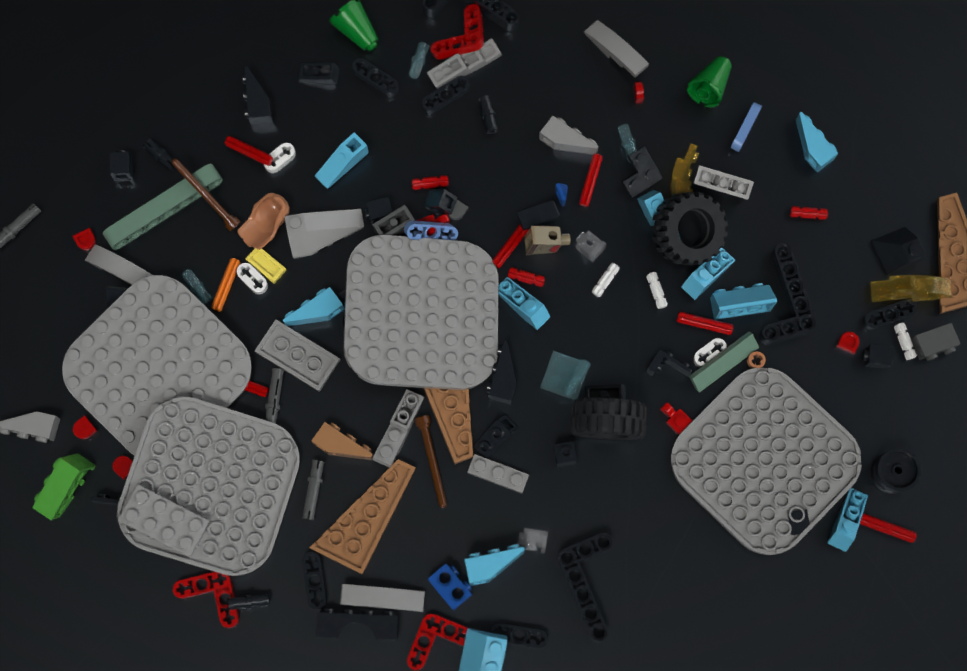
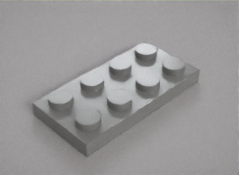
(297, 355)
(163, 520)

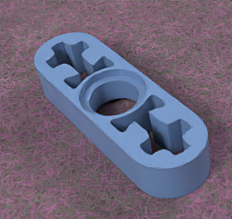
(746, 126)
(424, 226)

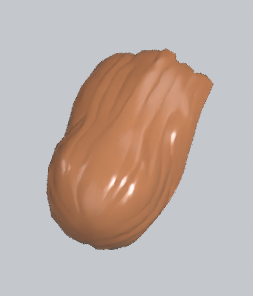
(264, 220)

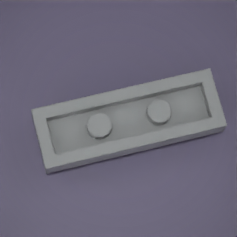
(498, 473)

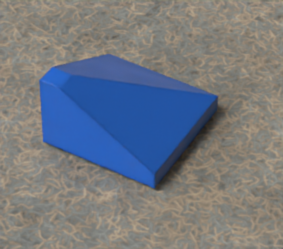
(561, 192)

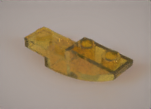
(681, 172)
(911, 286)

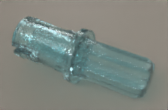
(418, 60)
(627, 139)
(196, 286)
(576, 378)

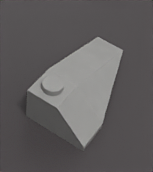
(320, 229)

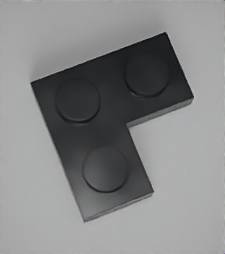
(645, 175)

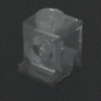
(592, 251)
(533, 539)

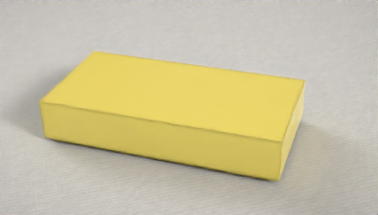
(266, 264)

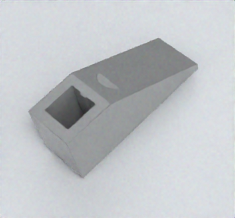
(562, 137)
(34, 424)

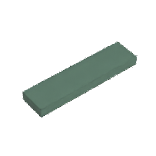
(724, 361)

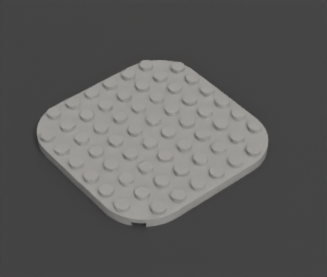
(421, 313)
(153, 349)
(765, 454)
(222, 469)

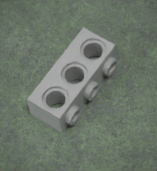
(723, 182)

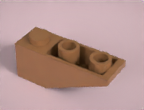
(338, 444)

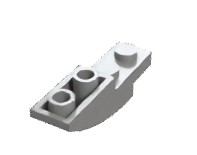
(398, 428)

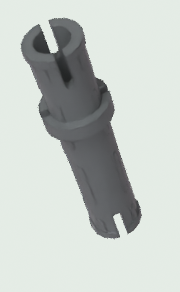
(19, 223)
(272, 406)
(313, 489)

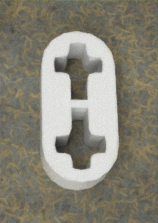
(281, 161)
(255, 275)
(707, 349)

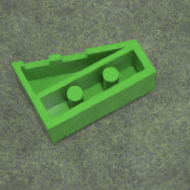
(61, 485)

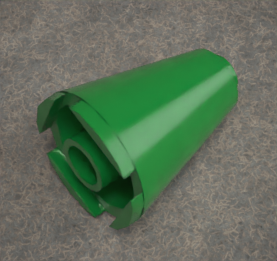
(355, 25)
(710, 82)

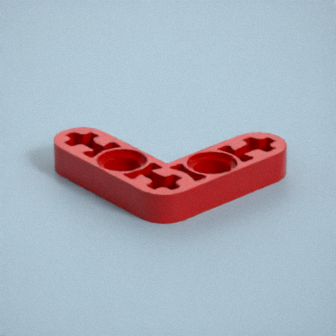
(468, 38)
(218, 590)
(431, 634)

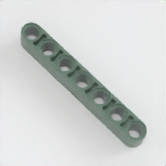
(160, 208)

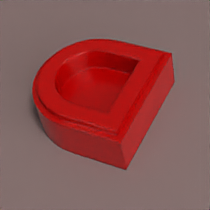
(638, 92)
(85, 239)
(848, 342)
(84, 428)
(121, 466)

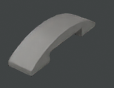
(116, 265)

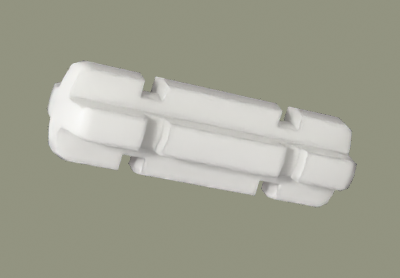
(605, 280)
(657, 290)
(905, 341)

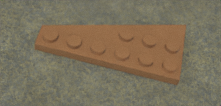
(952, 250)
(454, 419)
(360, 528)

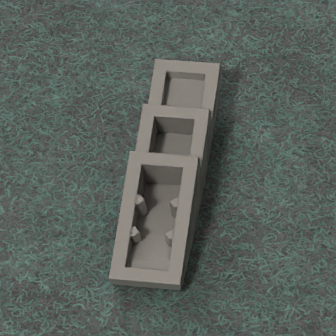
(616, 48)
(464, 64)
(382, 597)

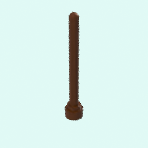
(230, 221)
(423, 424)

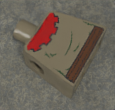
(544, 240)

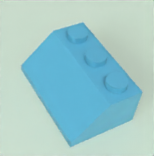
(742, 301)
(483, 651)

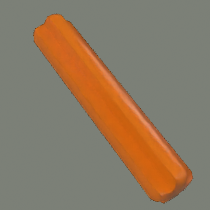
(225, 285)

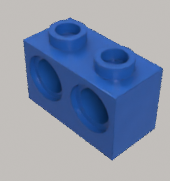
(446, 590)

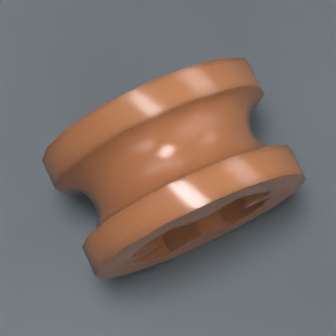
(751, 357)

